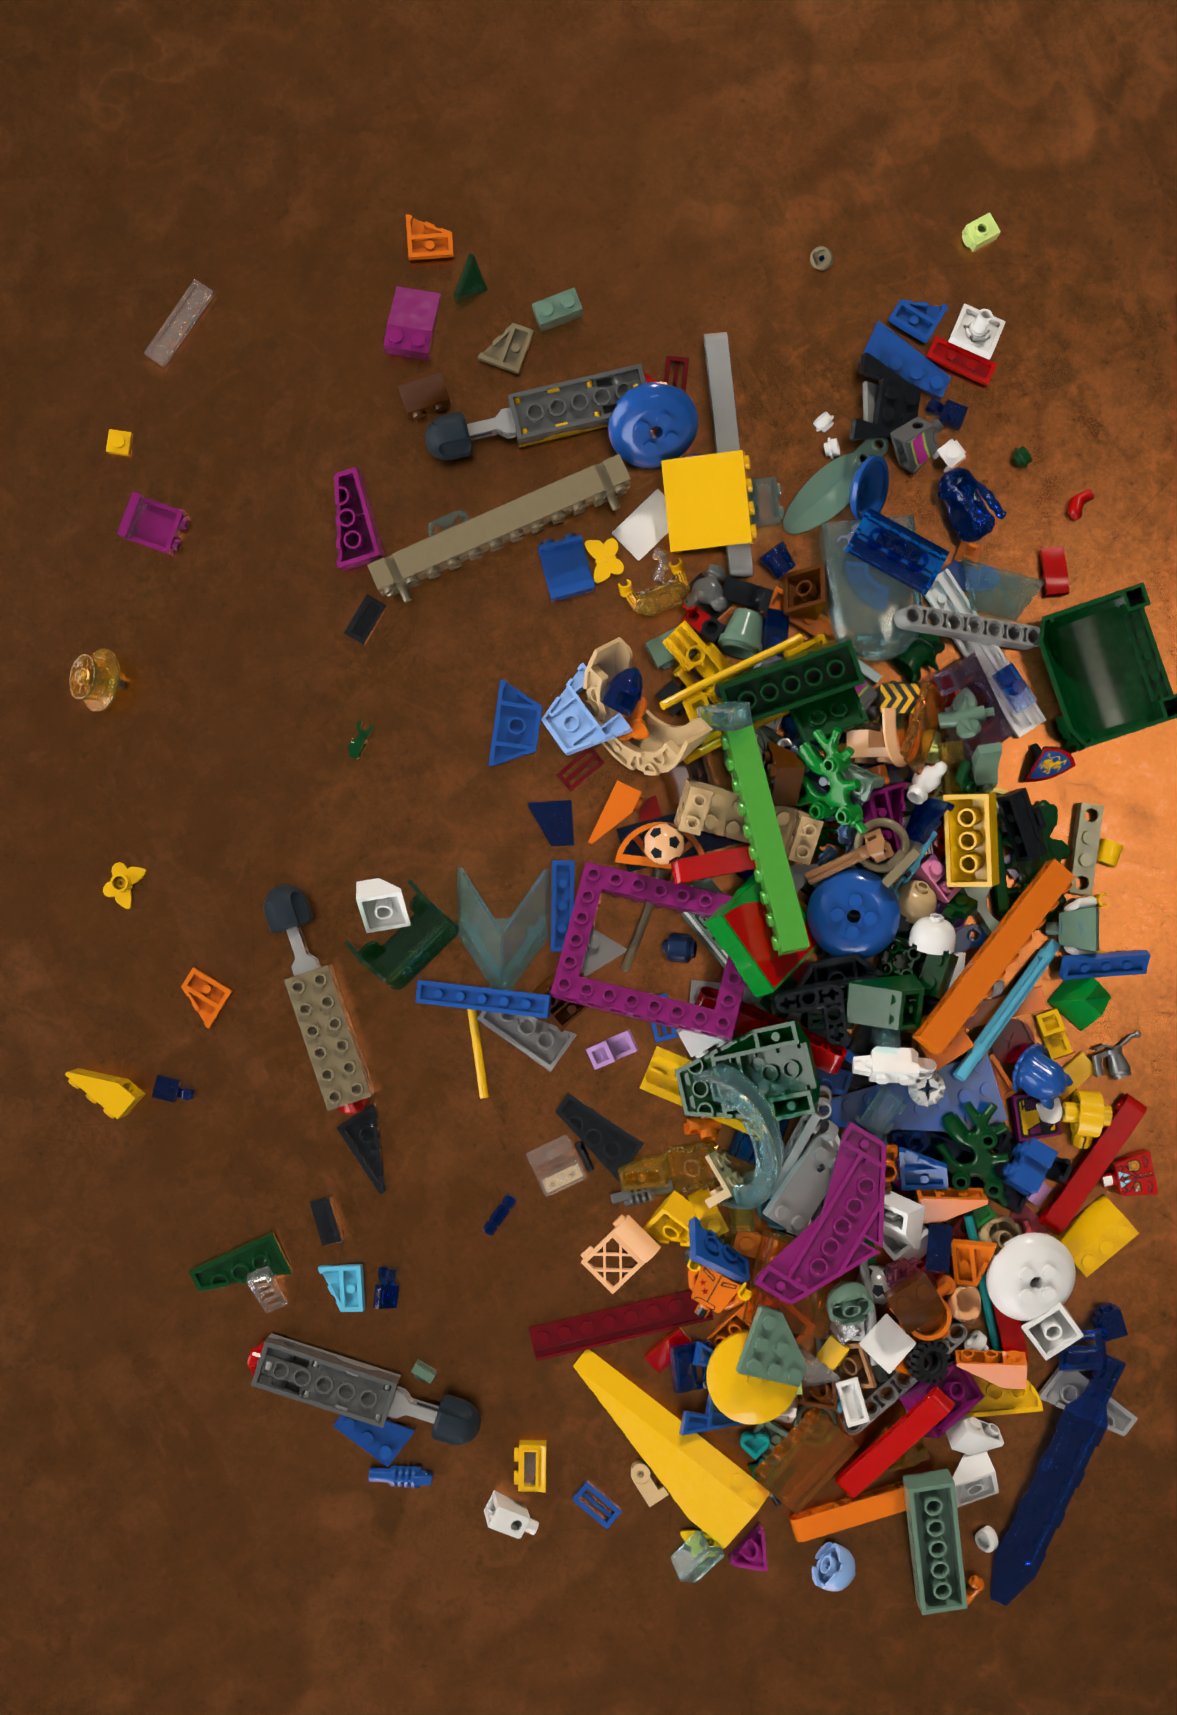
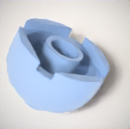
(834, 1568)

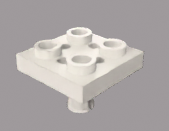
(978, 327)

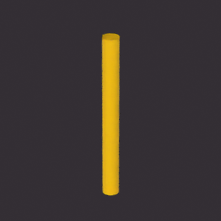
(478, 1055)

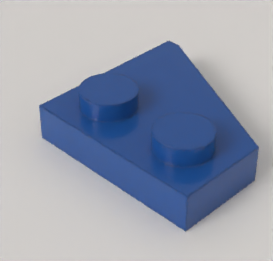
(917, 318)

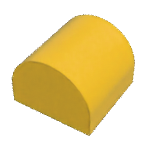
(1109, 852)

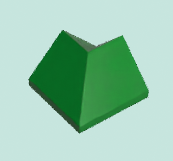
(1080, 1001)

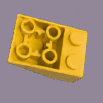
(113, 1093)

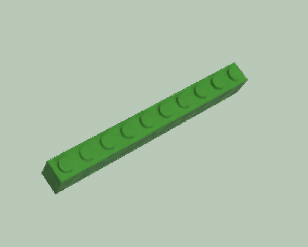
(765, 841)

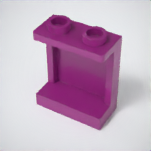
(153, 524)

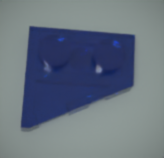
(555, 821)

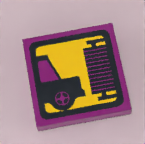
(1027, 1121)

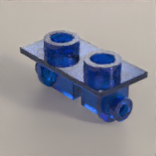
(938, 1247)

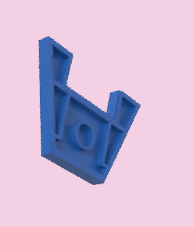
(713, 1417)

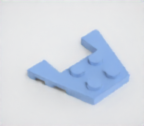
(574, 724)

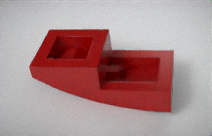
(1054, 571)

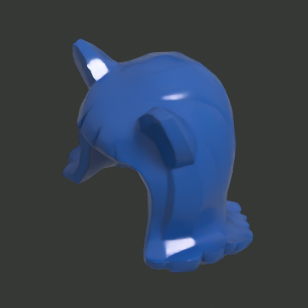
(1040, 1076)

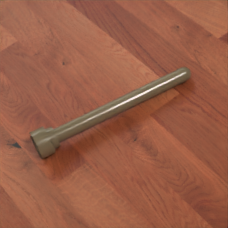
(641, 926)

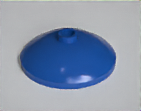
(869, 486)

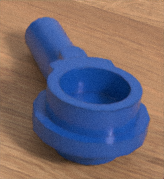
(789, 727)

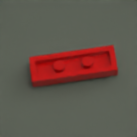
(961, 361)

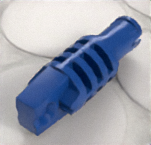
(401, 1476)

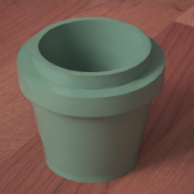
(743, 634)

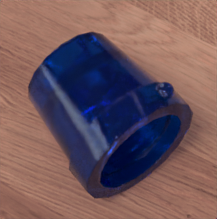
(778, 560)

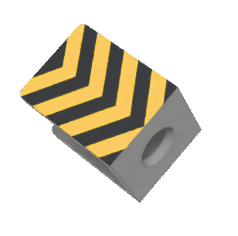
(897, 696)

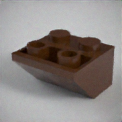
(784, 774)
(675, 779)

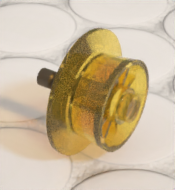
(96, 679)

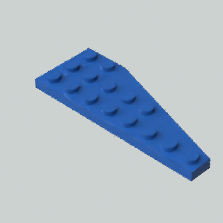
(978, 1088)

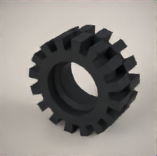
(939, 1364)

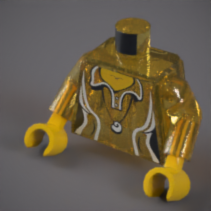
(658, 597)

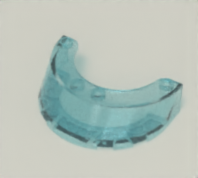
(741, 1094)

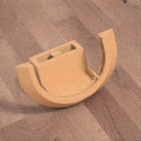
(869, 744)

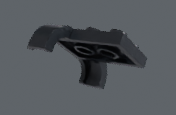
(1006, 1142)

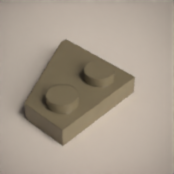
(509, 349)

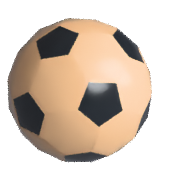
(663, 844)

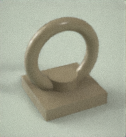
(902, 857)

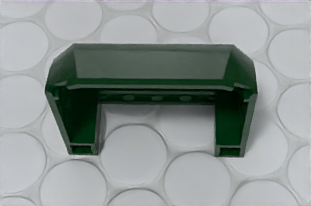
(1107, 667)

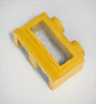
(532, 1466)

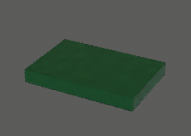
(837, 710)

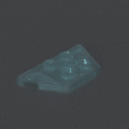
(998, 590)

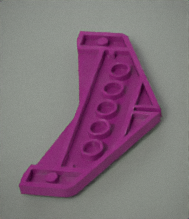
(835, 1237)

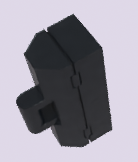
(1023, 824)

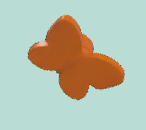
(637, 723)

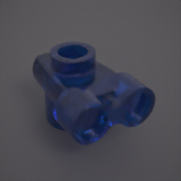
(904, 1140)

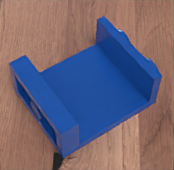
(566, 567)

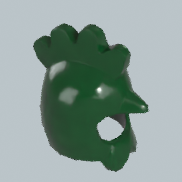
(919, 653)

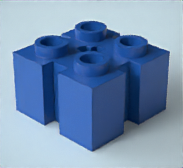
(1029, 1166)

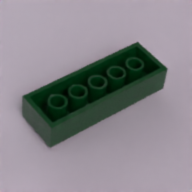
(795, 679)

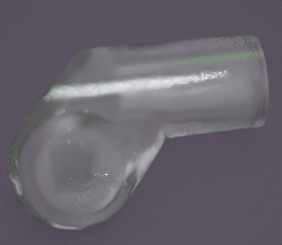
(663, 564)

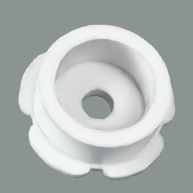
(823, 422)
(832, 448)

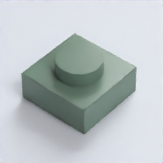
(423, 1372)

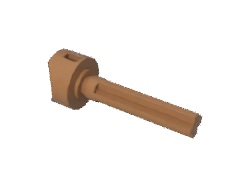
(874, 847)

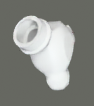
(926, 782)

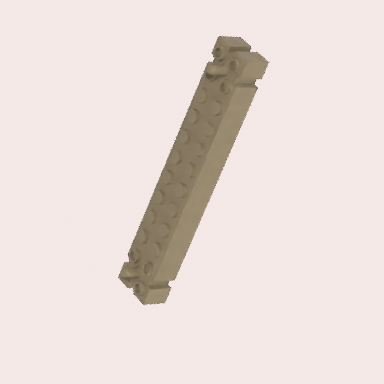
(499, 526)

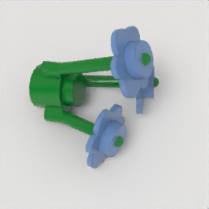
(845, 840)

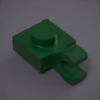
(1071, 740)
(358, 745)
(959, 907)

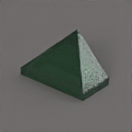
(471, 281)

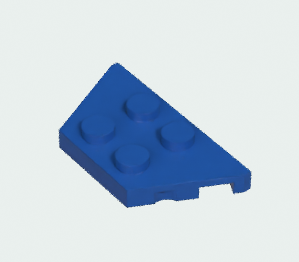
(514, 725)

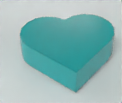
(755, 1443)

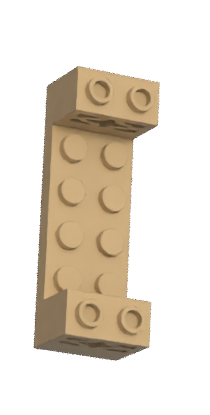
(716, 812)

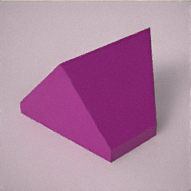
(751, 1551)

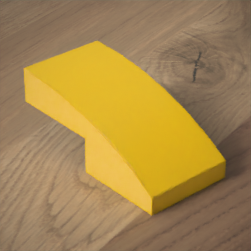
(1053, 1034)

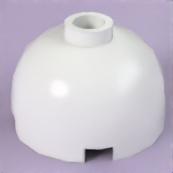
(933, 935)

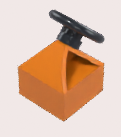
(959, 1045)

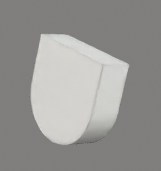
(1050, 1116)

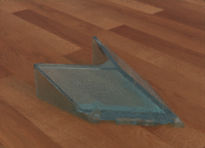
(503, 945)

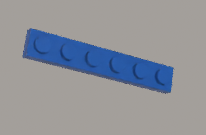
(483, 998)

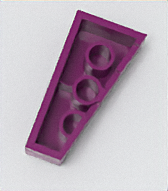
(357, 529)

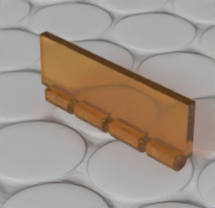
(922, 727)

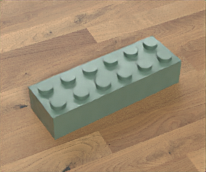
(935, 1541)

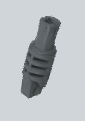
(639, 1196)

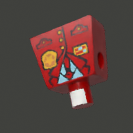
(1132, 1175)

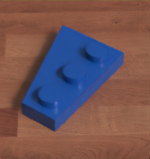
(713, 1254)
(379, 1442)

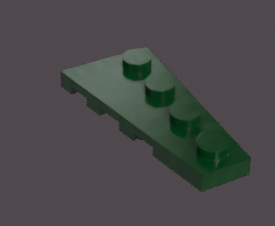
(236, 1264)

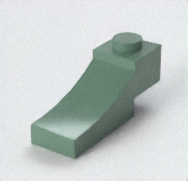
(985, 766)

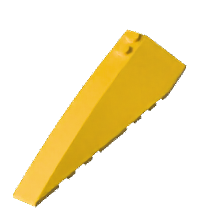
(696, 1474)

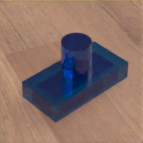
(1014, 687)

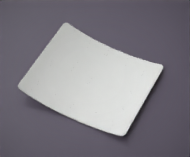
(887, 1343)

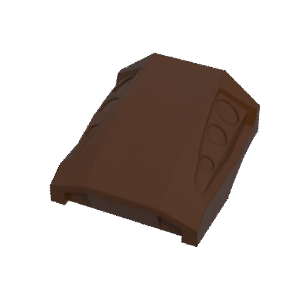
(560, 1011)

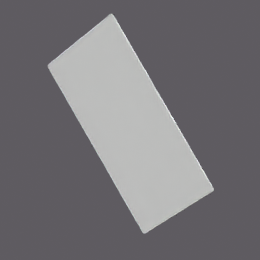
(644, 526)

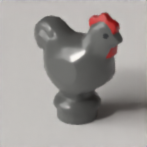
(708, 590)

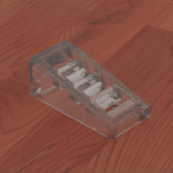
(266, 1274)

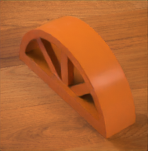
(645, 861)

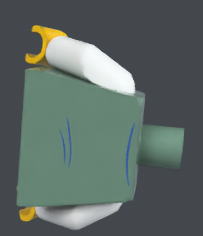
(1079, 926)

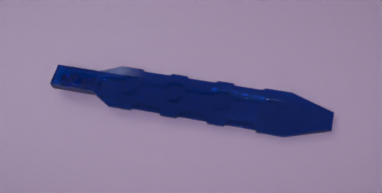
(1053, 1485)

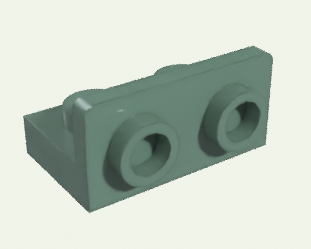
(868, 781)

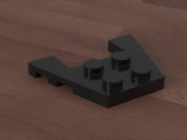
(895, 401)

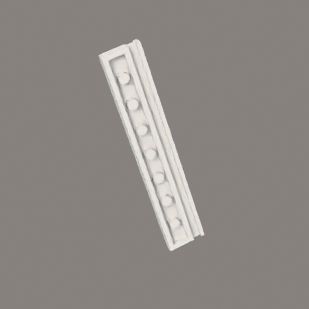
(948, 596)

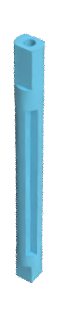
(1007, 1009)

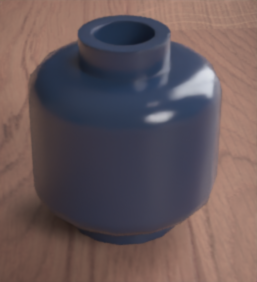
(680, 947)

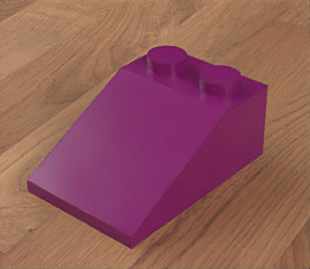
(412, 323)
(958, 1386)

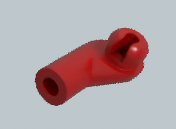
(1076, 503)

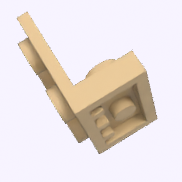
(728, 1178)

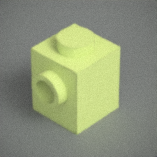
(980, 232)

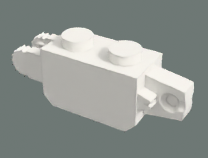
(893, 1066)

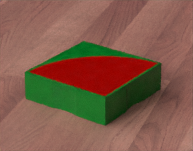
(744, 935)

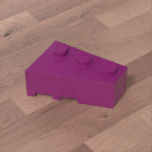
(887, 803)

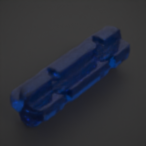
(499, 1214)

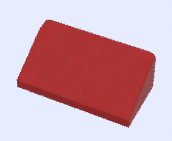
(660, 1355)

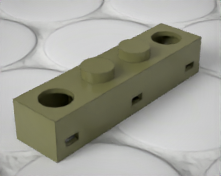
(1085, 847)

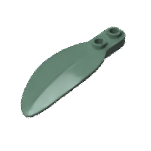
(828, 489)

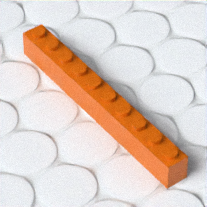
(993, 957)

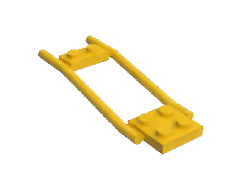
(695, 697)

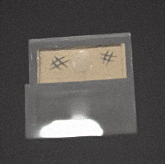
(556, 1165)

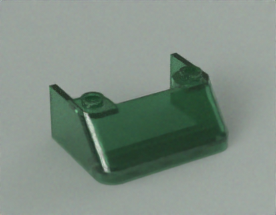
(411, 946)

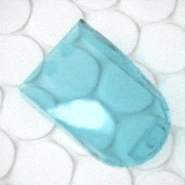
(864, 598)

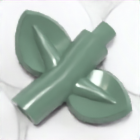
(965, 715)

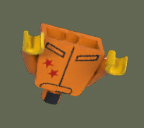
(714, 1290)

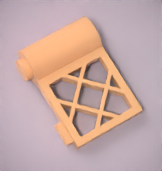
(629, 1237)

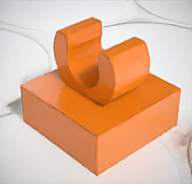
(968, 551)

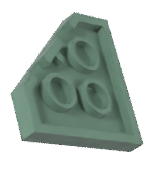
(772, 1350)

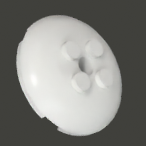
(1021, 1261)

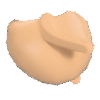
(965, 1303)

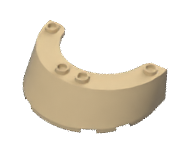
(666, 743)

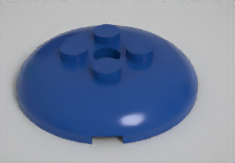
(648, 407)
(853, 891)

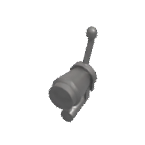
(1117, 1062)

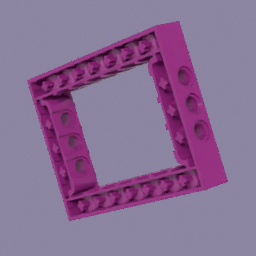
(573, 988)

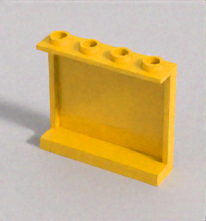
(708, 501)

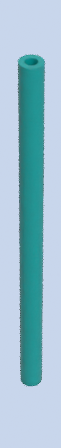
(986, 1301)

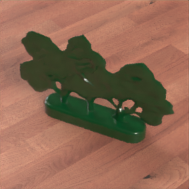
(1028, 869)

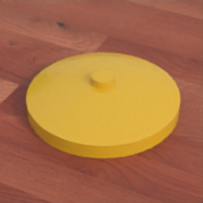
(743, 1396)

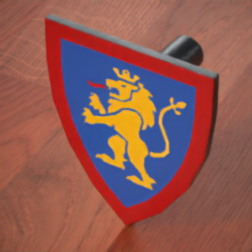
(1049, 763)

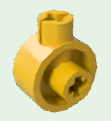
(1086, 1117)

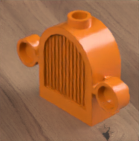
(940, 1325)

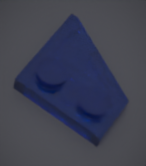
(926, 819)

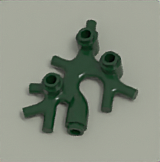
(984, 1161)

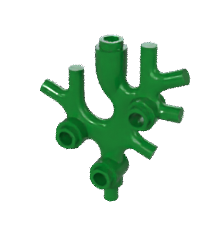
(835, 763)

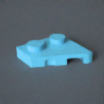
(346, 1285)

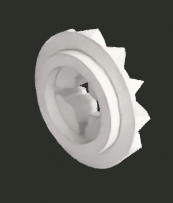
(934, 1095)

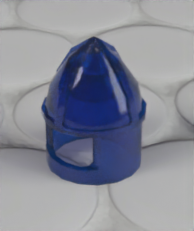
(624, 691)

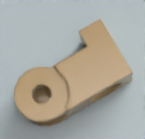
(646, 1483)

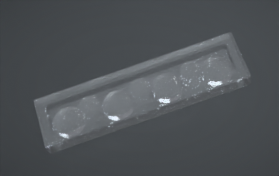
(179, 323)

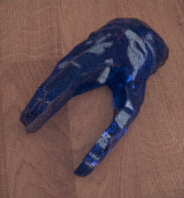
(965, 505)

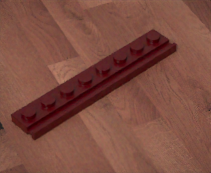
(615, 1324)

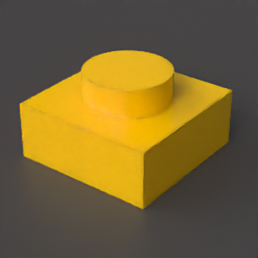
(119, 442)

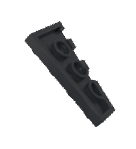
(603, 1137)

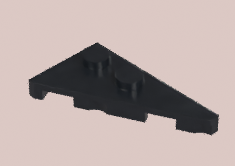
(363, 1139)

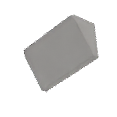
(869, 400)

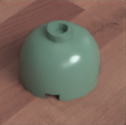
(849, 1303)

